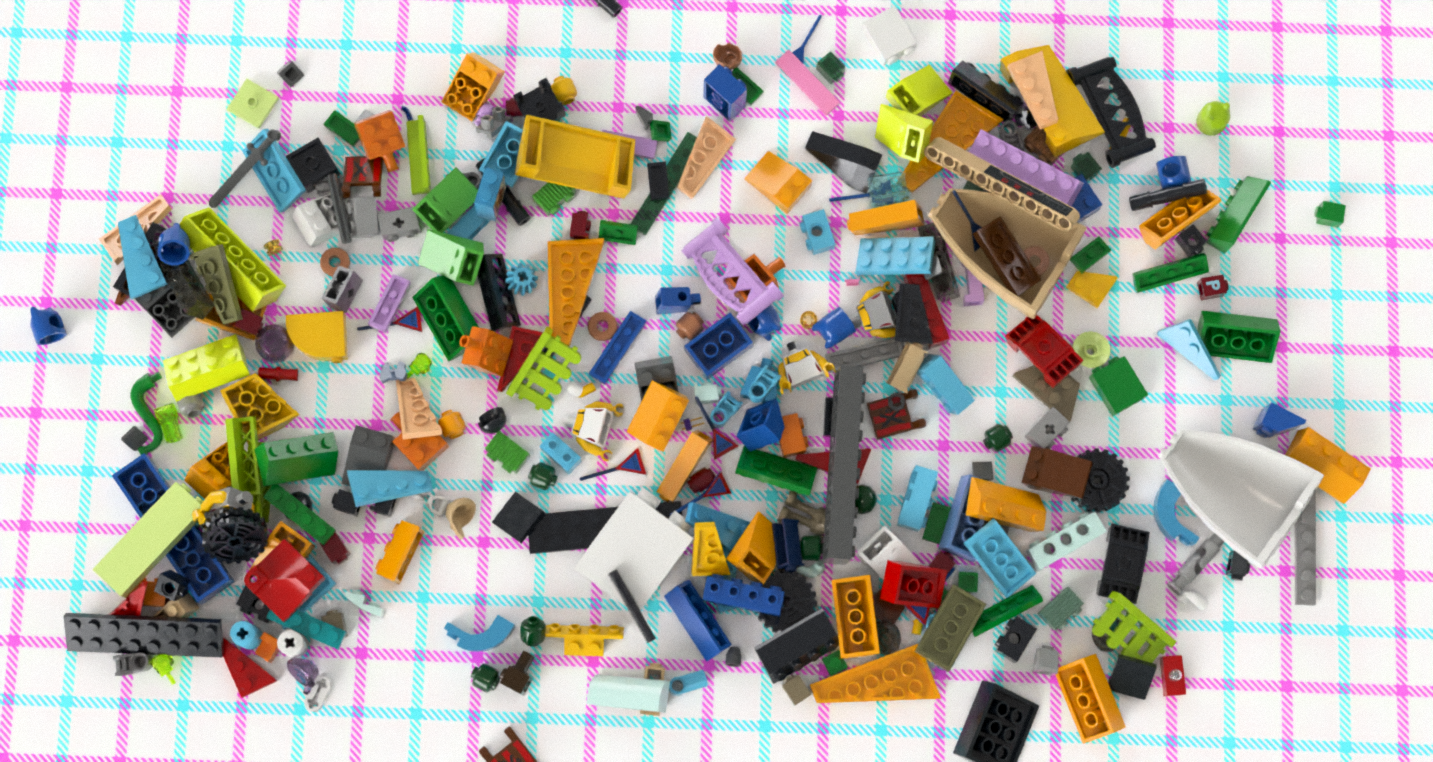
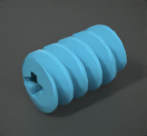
(246, 635)

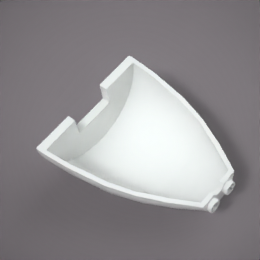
(1240, 489)

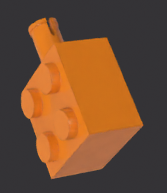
(380, 137)
(765, 274)
(486, 351)
(420, 450)

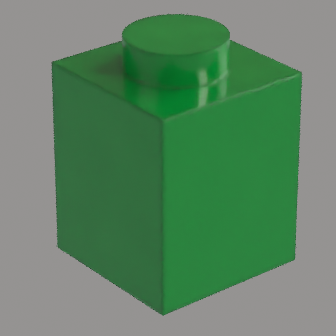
(1330, 214)

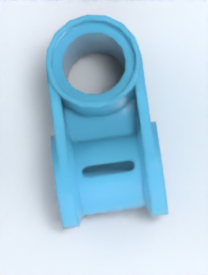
(765, 382)
(727, 408)

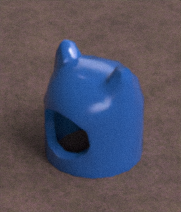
(1174, 173)
(174, 245)
(766, 323)
(46, 326)
(834, 327)

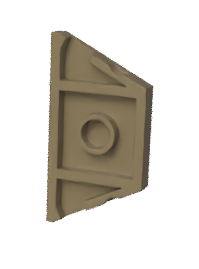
(1060, 397)

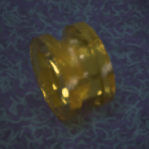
(273, 247)
(812, 315)

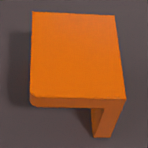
(268, 648)

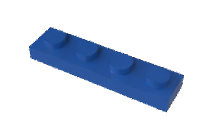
(617, 347)

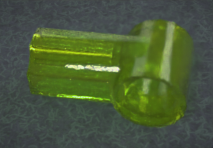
(168, 419)

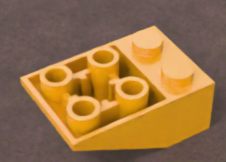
(472, 85)
(211, 472)
(282, 532)
(755, 550)

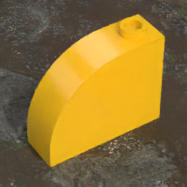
(319, 335)

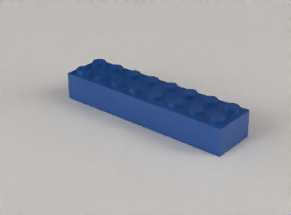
(143, 487)

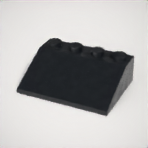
(996, 725)

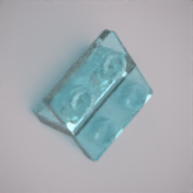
(887, 189)

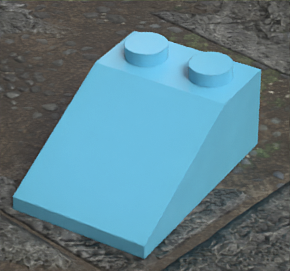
(504, 153)

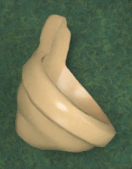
(459, 514)

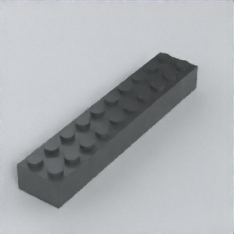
(842, 465)

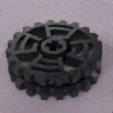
(1112, 481)
(234, 535)
(800, 602)

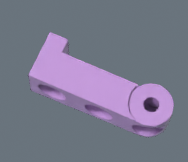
(975, 290)

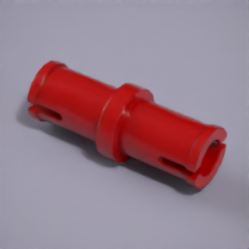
(278, 374)

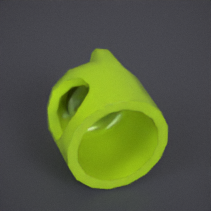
(1213, 118)

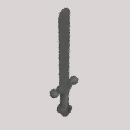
(256, 155)

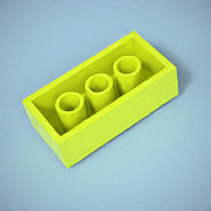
(206, 367)

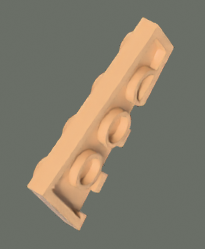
(1034, 85)
(706, 154)
(152, 212)
(415, 411)

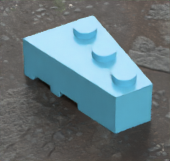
(944, 384)
(917, 498)

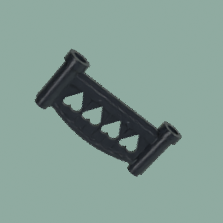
(1121, 147)

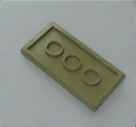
(950, 628)

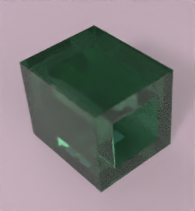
(831, 68)
(1086, 166)

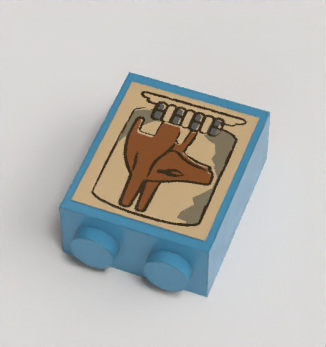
(490, 194)

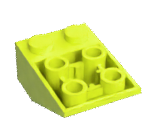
(918, 92)
(903, 132)

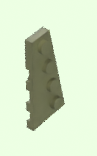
(216, 273)

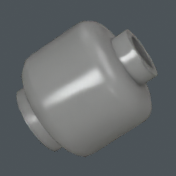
(191, 405)

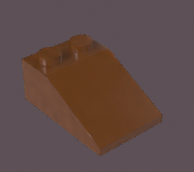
(1056, 472)

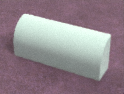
(628, 693)

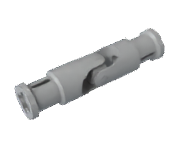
(1196, 564)

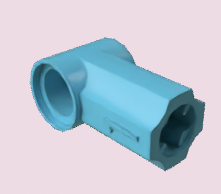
(690, 682)

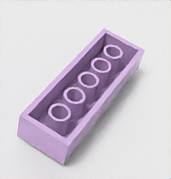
(1026, 167)

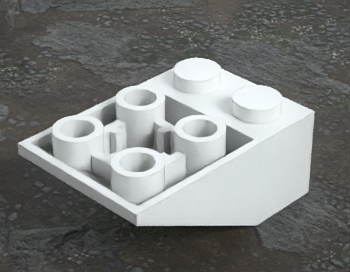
(318, 219)
(885, 547)

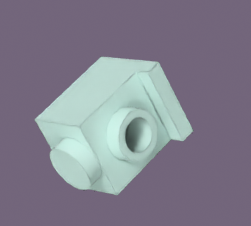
(707, 392)

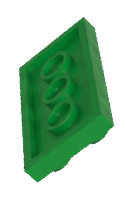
(776, 471)

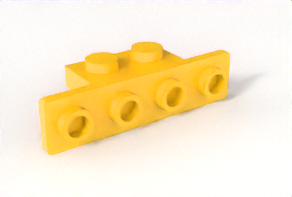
(584, 639)

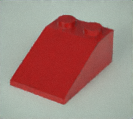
(913, 584)

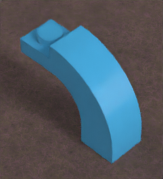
(1165, 515)
(488, 640)

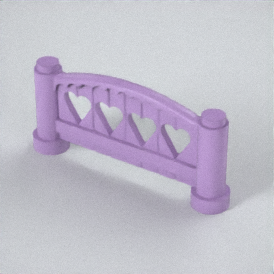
(759, 296)

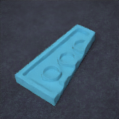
(139, 260)
(385, 485)

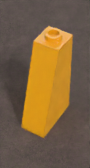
(886, 218)
(684, 465)

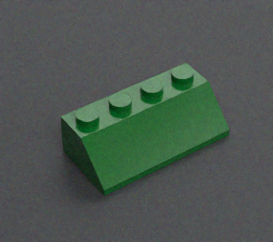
(1237, 213)
(445, 314)
(1239, 336)
(297, 458)

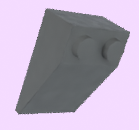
(368, 451)

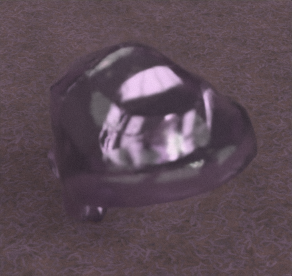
(303, 671)

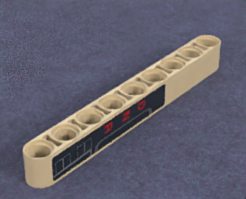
(1002, 184)

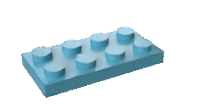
(278, 175)
(895, 255)
(999, 558)

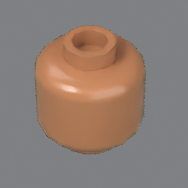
(689, 325)

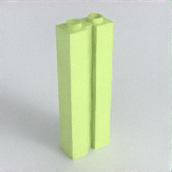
(149, 540)

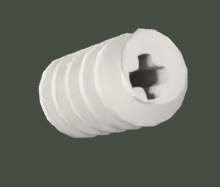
(285, 646)

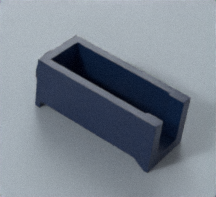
(787, 545)

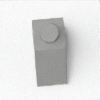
(1046, 661)

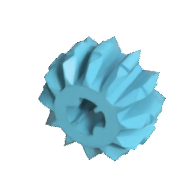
(528, 282)

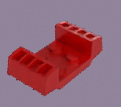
(1044, 349)

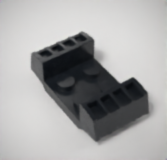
(1123, 562)

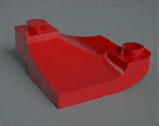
(283, 580)

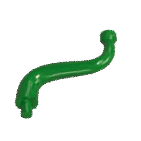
(137, 399)

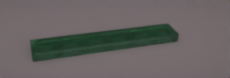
(651, 209)

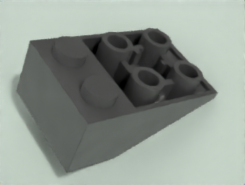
(165, 309)
(659, 370)

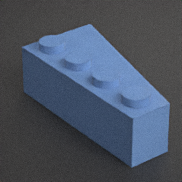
(958, 525)

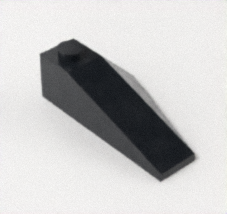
(845, 159)

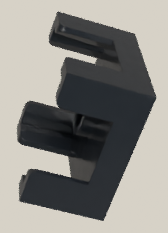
(540, 102)
(312, 163)

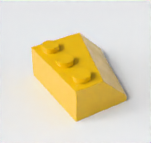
(256, 398)

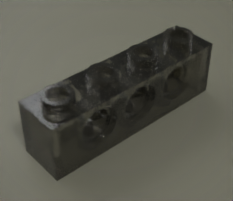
(944, 284)
(187, 289)

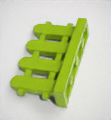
(539, 378)
(1127, 623)

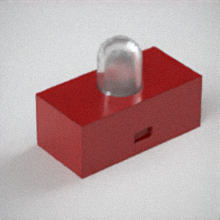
(1172, 675)

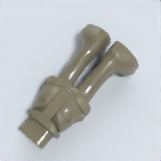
(817, 520)

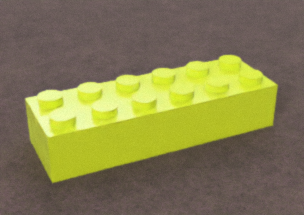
(250, 275)

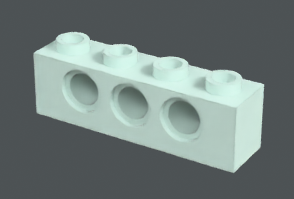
(1093, 527)

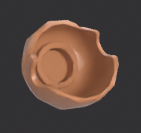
(727, 55)

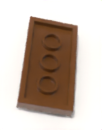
(1006, 256)

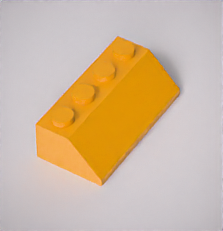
(1176, 218)
(1341, 470)
(1006, 505)
(855, 617)
(1089, 698)

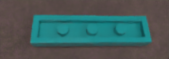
(312, 628)

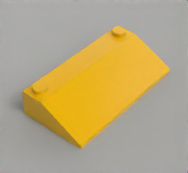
(1075, 119)
(575, 157)

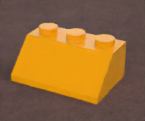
(657, 415)
(399, 551)

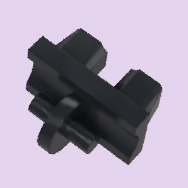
(1025, 119)

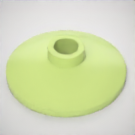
(1094, 342)

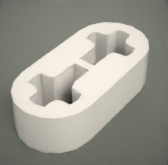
(321, 696)

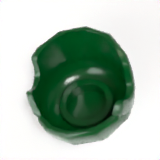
(866, 500)

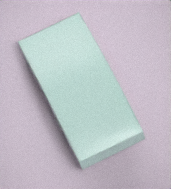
(359, 600)

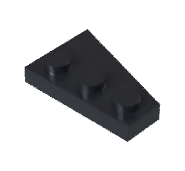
(911, 316)

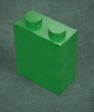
(1118, 385)

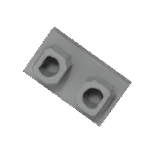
(493, 124)

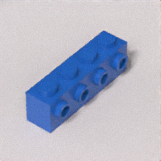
(744, 596)
(696, 622)

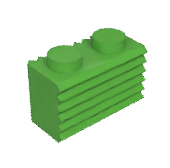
(552, 196)
(507, 452)

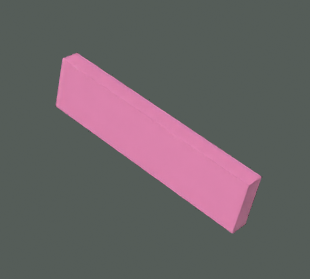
(807, 82)

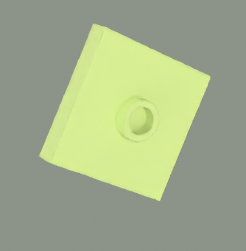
(252, 103)

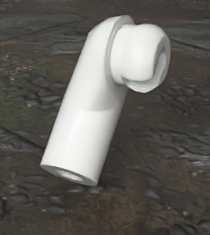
(1193, 597)

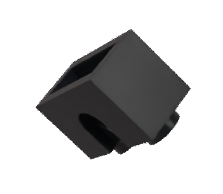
(247, 603)
(1024, 633)

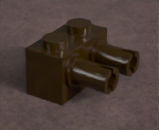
(516, 676)

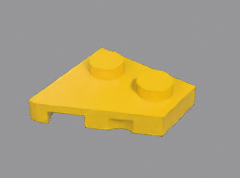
(1091, 286)

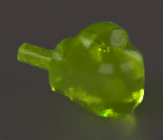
(420, 364)
(162, 665)

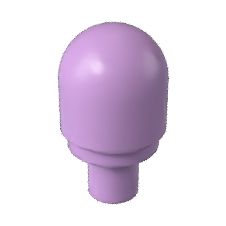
(485, 109)

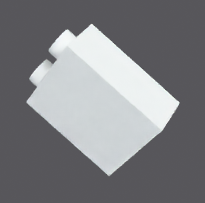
(638, 545)

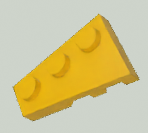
(707, 551)

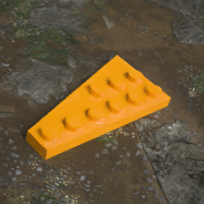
(958, 124)
(569, 278)
(888, 678)

